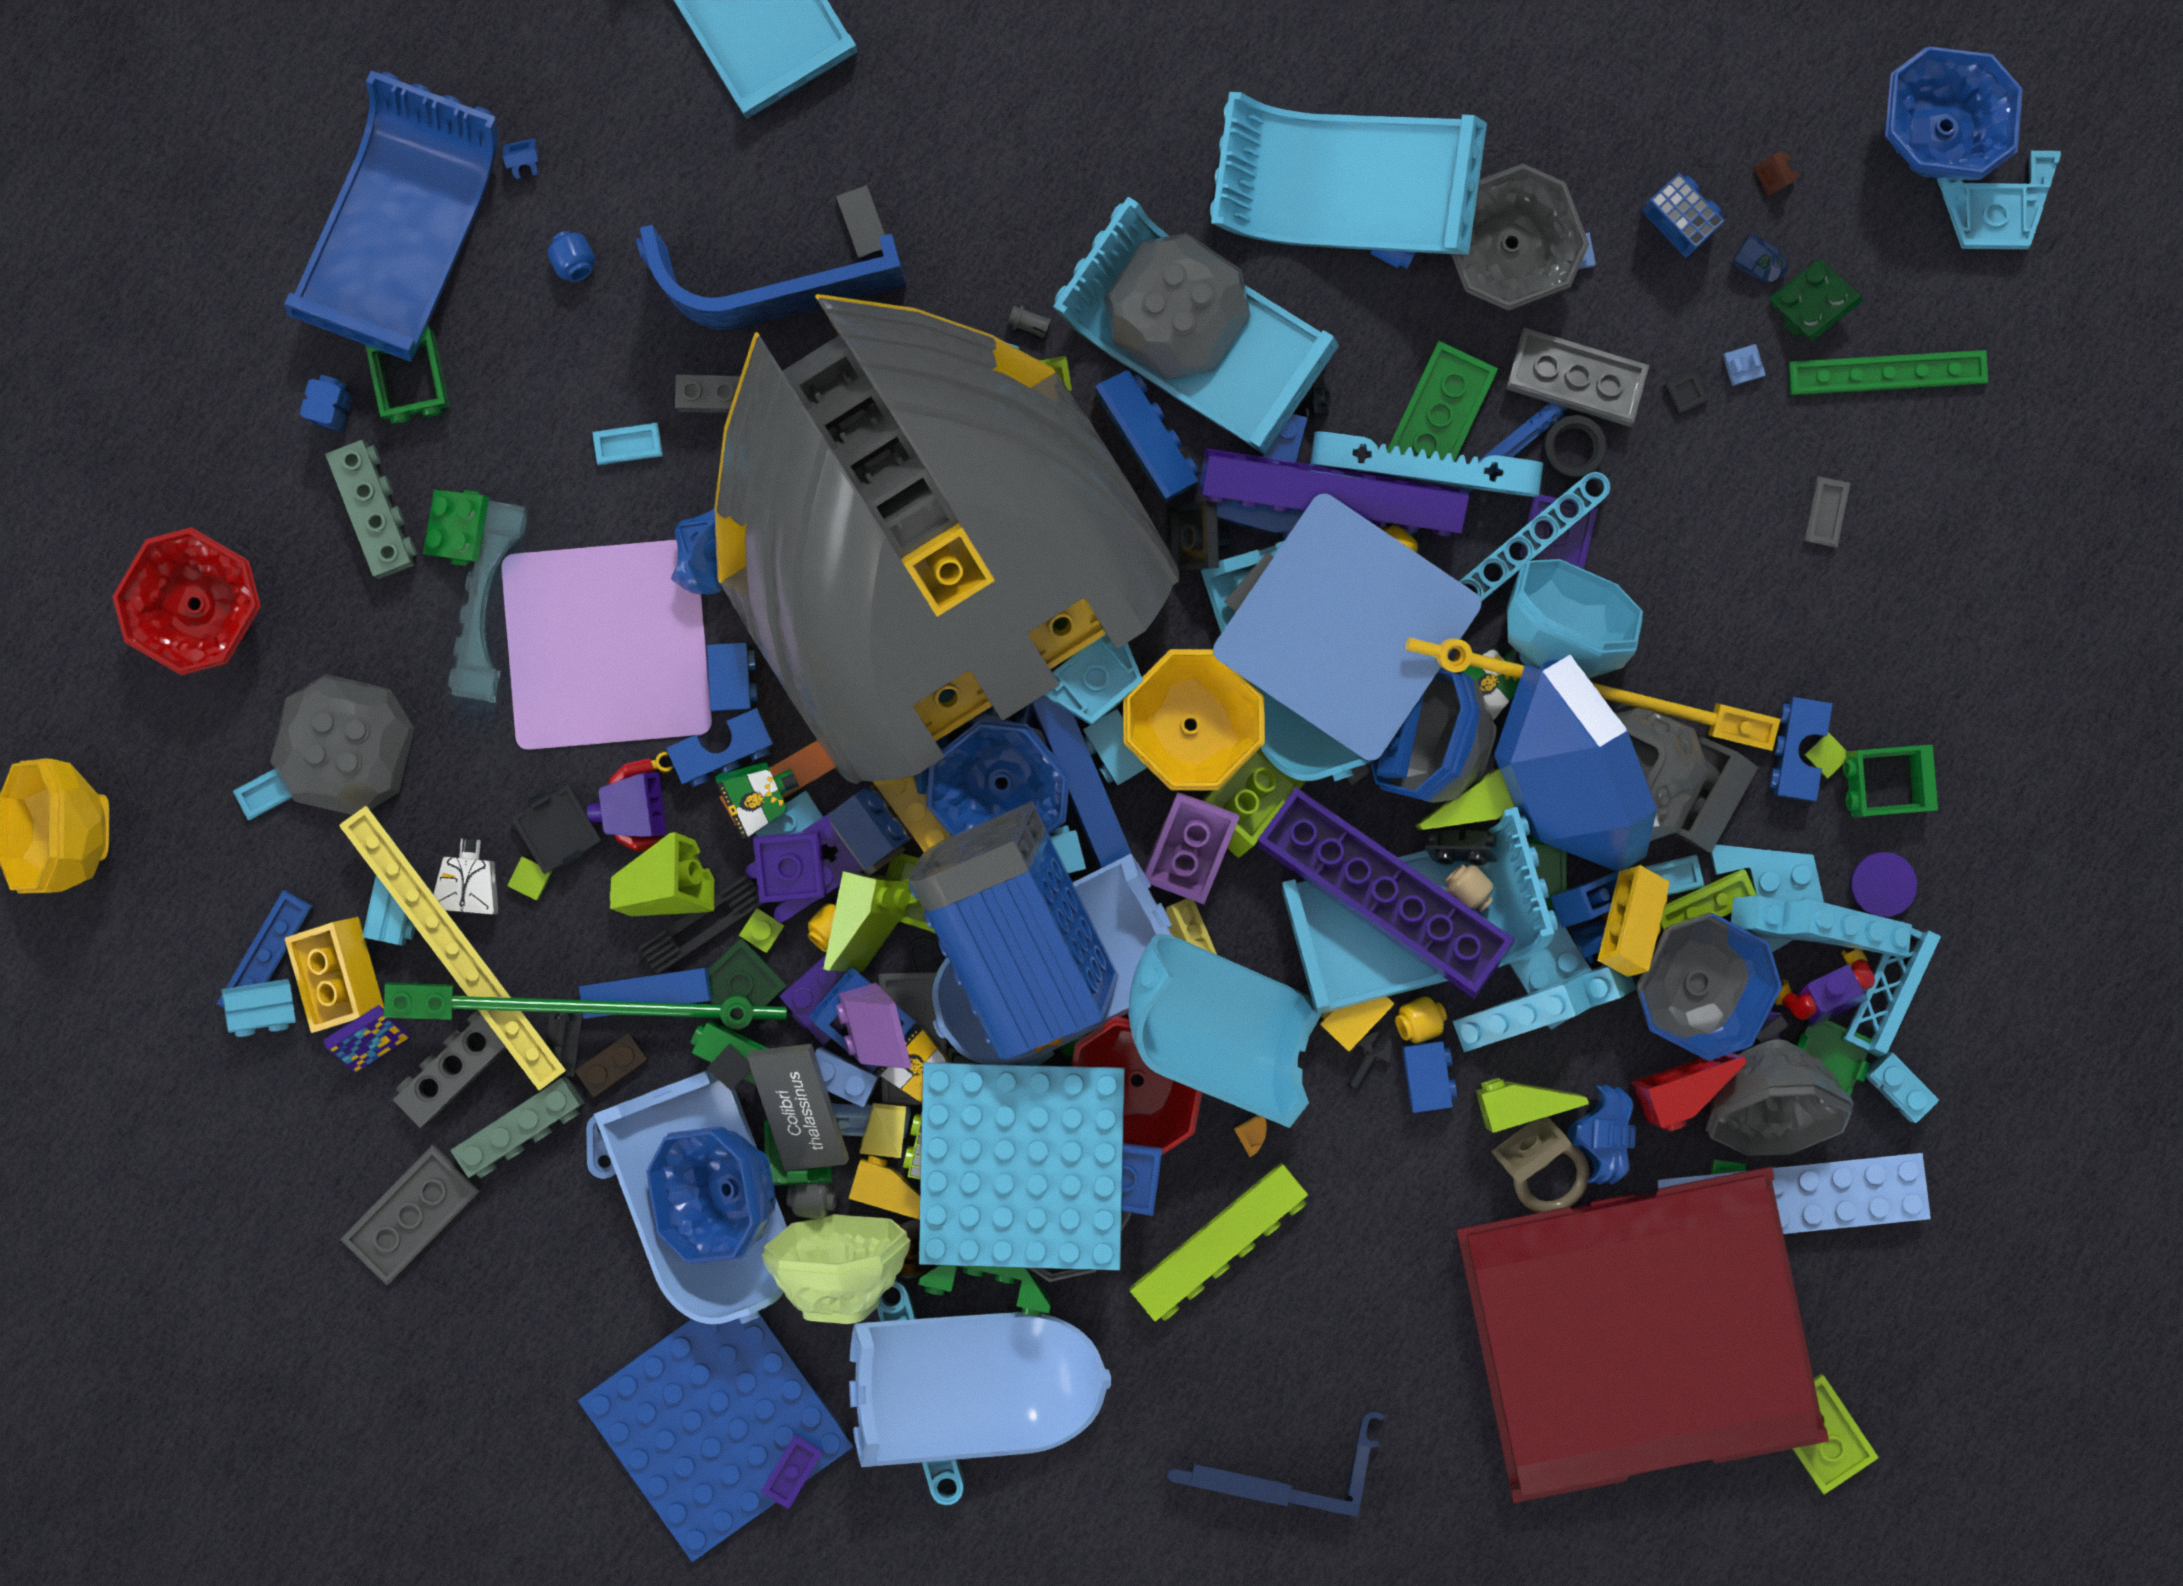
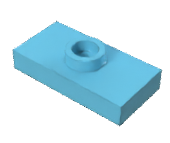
(799, 815)

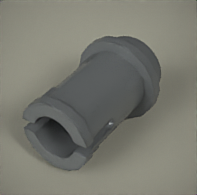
(1028, 321)

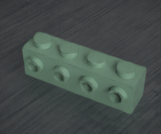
(371, 509)
(516, 1127)

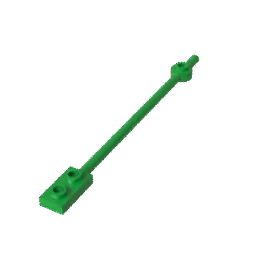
(437, 1002)

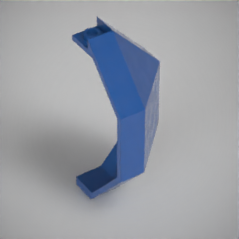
(1575, 768)

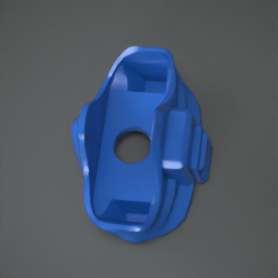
(697, 555)
(1606, 1135)

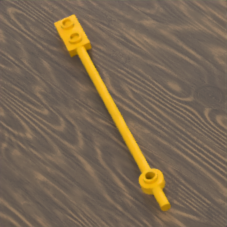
(1724, 722)

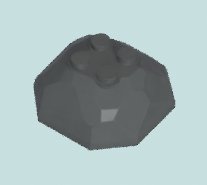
(1177, 306)
(342, 745)

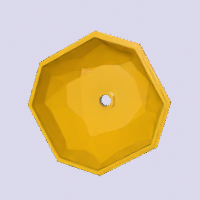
(1202, 689)
(50, 827)

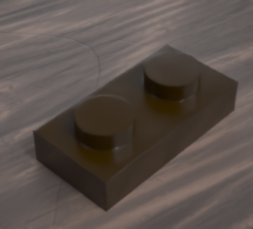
(611, 1064)

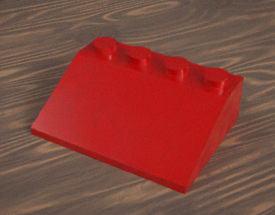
(1682, 1091)

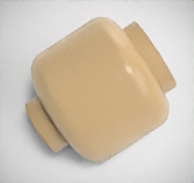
(1470, 887)

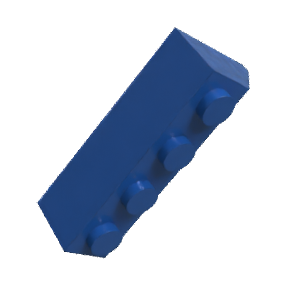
(1146, 435)

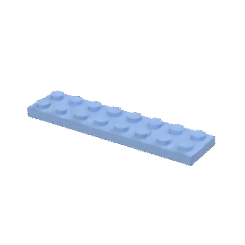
(1845, 1192)

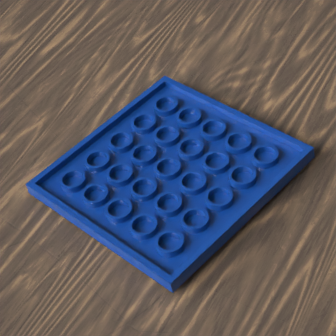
(708, 1423)

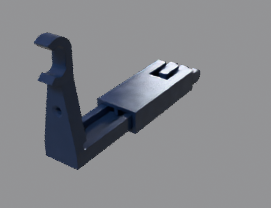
(1281, 1493)

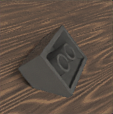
(1719, 796)

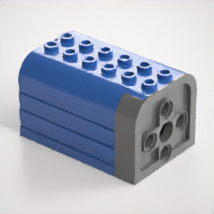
(1015, 932)

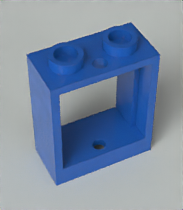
(826, 1009)

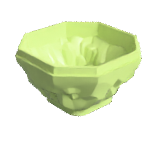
(837, 1265)

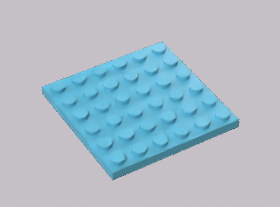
(1021, 1166)

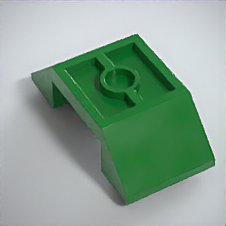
(1031, 1297)

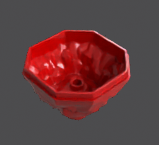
(158, 597)

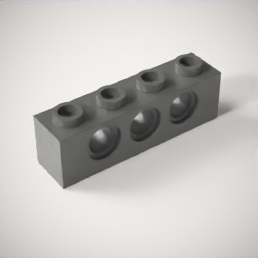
(705, 393)
(424, 1108)

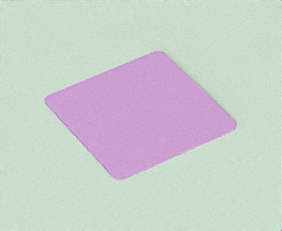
(604, 646)

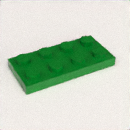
(1444, 403)

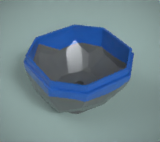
(1449, 742)

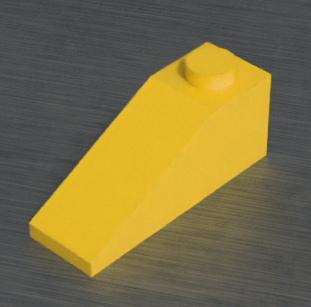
(884, 1188)

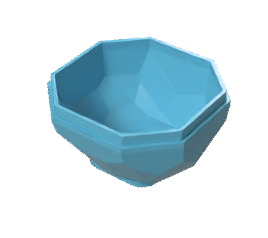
(1572, 612)

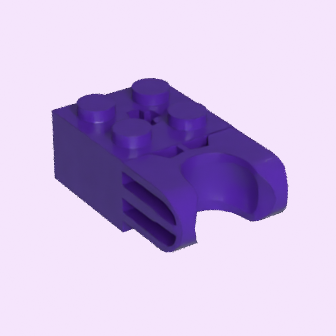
(832, 870)

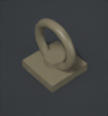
(1533, 1150)

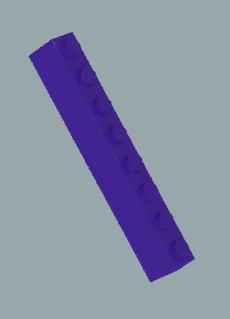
(1296, 484)

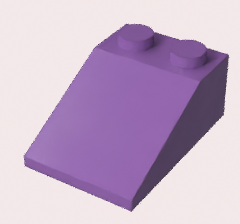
(1190, 847)
(872, 1027)

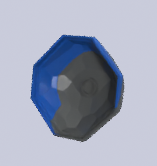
(1709, 986)

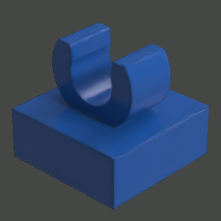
(519, 154)
(1589, 939)

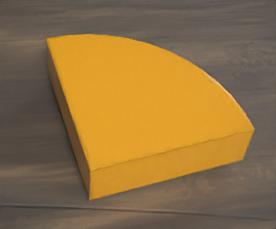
(1252, 1134)

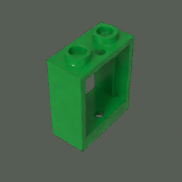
(402, 413)
(1921, 774)
(714, 1038)

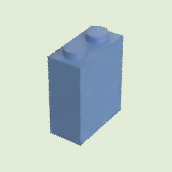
(846, 1076)

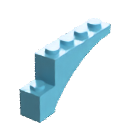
(1821, 924)
(1542, 1007)

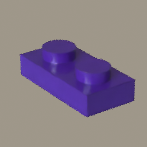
(792, 1471)

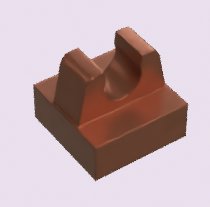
(1775, 173)

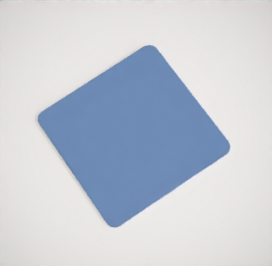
(1334, 624)

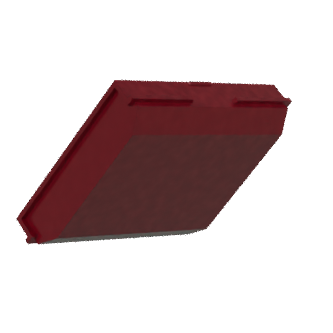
(1641, 1334)

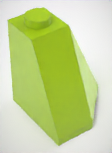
(664, 881)

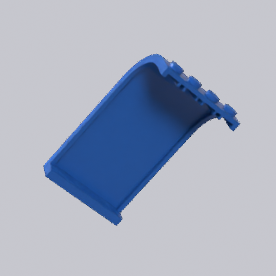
(398, 218)
(776, 299)

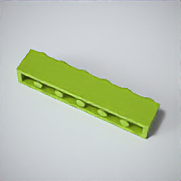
(1218, 1242)

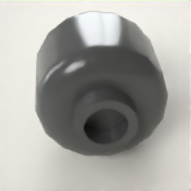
(811, 1200)

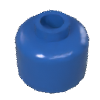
(571, 256)

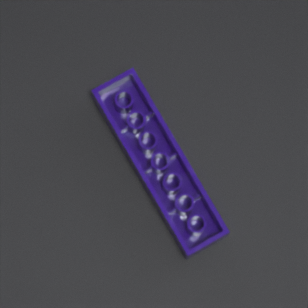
(1385, 892)

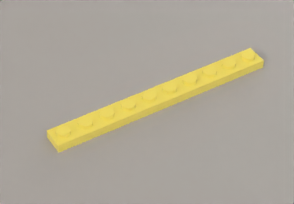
(450, 945)

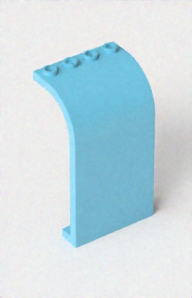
(767, 44)
(1348, 179)
(1258, 376)
(1356, 964)

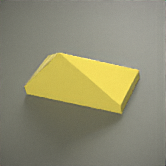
(1189, 924)
(884, 1131)

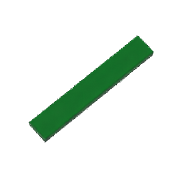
(1888, 372)

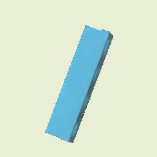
(1899, 1000)

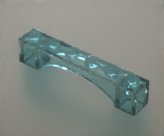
(474, 671)

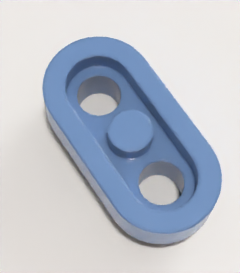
(595, 1149)

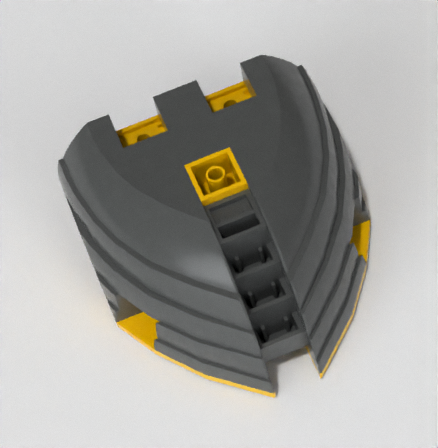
(917, 527)

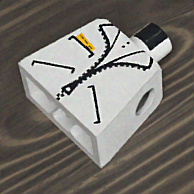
(467, 882)

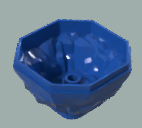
(1966, 98)
(964, 783)
(710, 1194)

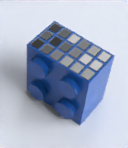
(1683, 214)

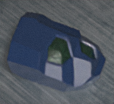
(1760, 259)

